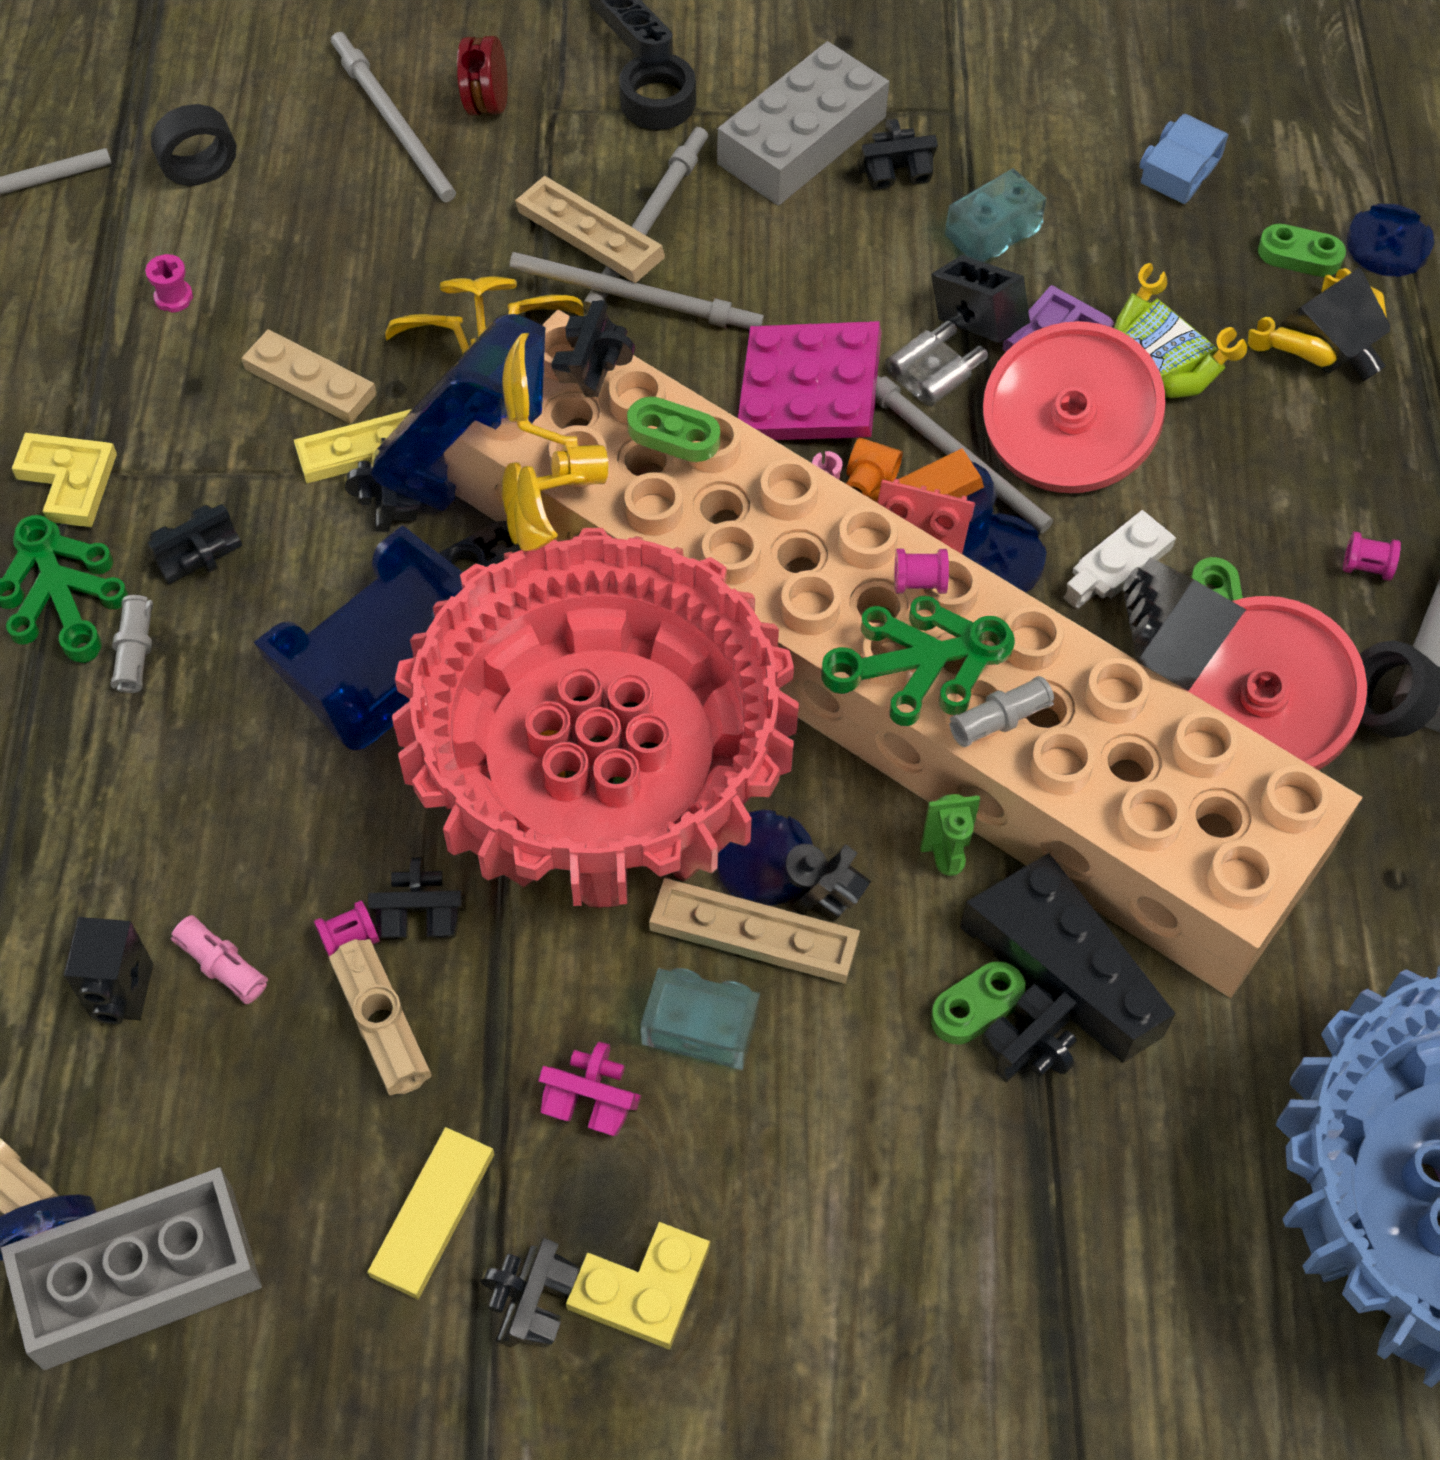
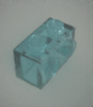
(995, 216)
(700, 1017)

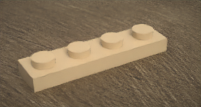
(590, 229)
(754, 930)

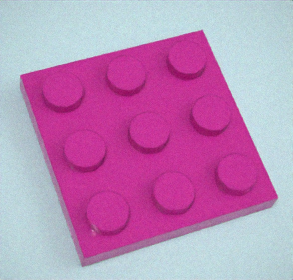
(811, 380)

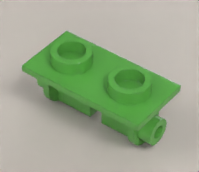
(948, 830)

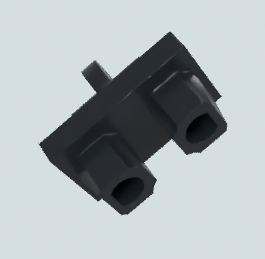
(897, 150)
(597, 350)
(388, 503)
(195, 543)
(829, 883)
(393, 907)
(1046, 1018)
(539, 1272)

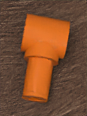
(872, 464)

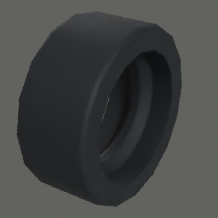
(657, 113)
(183, 124)
(1421, 700)

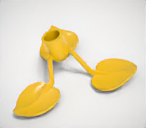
(478, 286)
(570, 466)

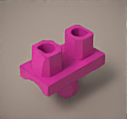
(564, 1088)

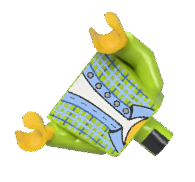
(1179, 351)

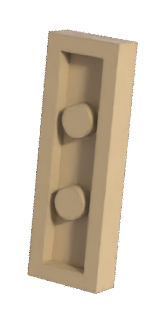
(309, 376)

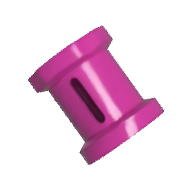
(167, 275)
(1371, 556)
(921, 571)
(346, 927)

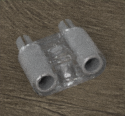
(931, 367)

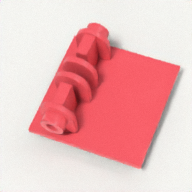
(934, 513)

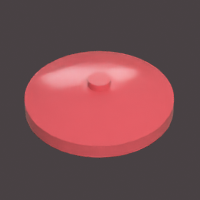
(1074, 407)
(1288, 678)

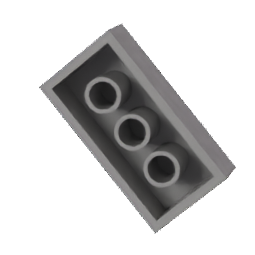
(802, 122)
(129, 1269)

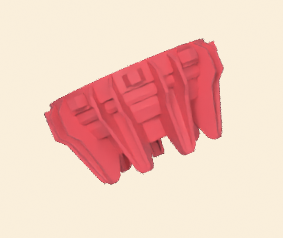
(611, 627)

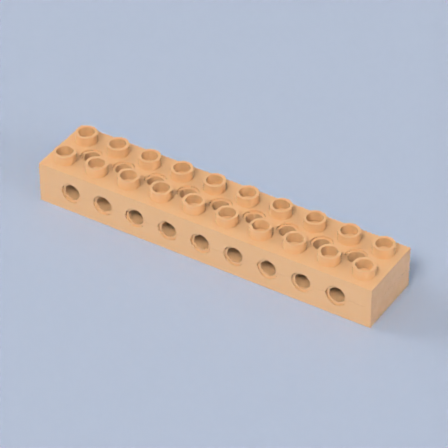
(1128, 780)

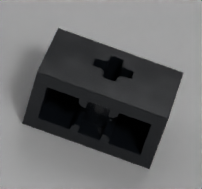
(981, 298)
(109, 969)

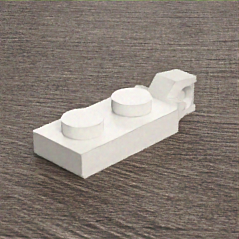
(1112, 561)

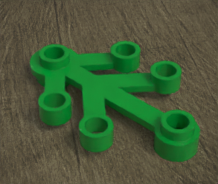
(56, 582)
(923, 653)

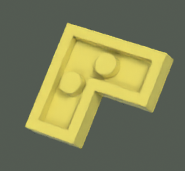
(75, 470)
(645, 1301)

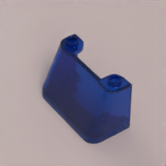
(469, 391)
(352, 658)

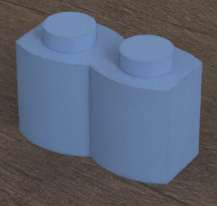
(1182, 157)

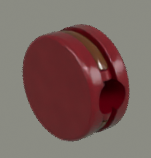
(482, 75)

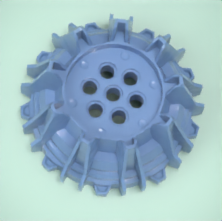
(1362, 1146)

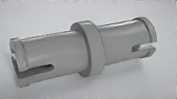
(132, 644)
(1001, 711)

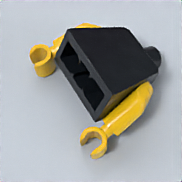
(1332, 326)

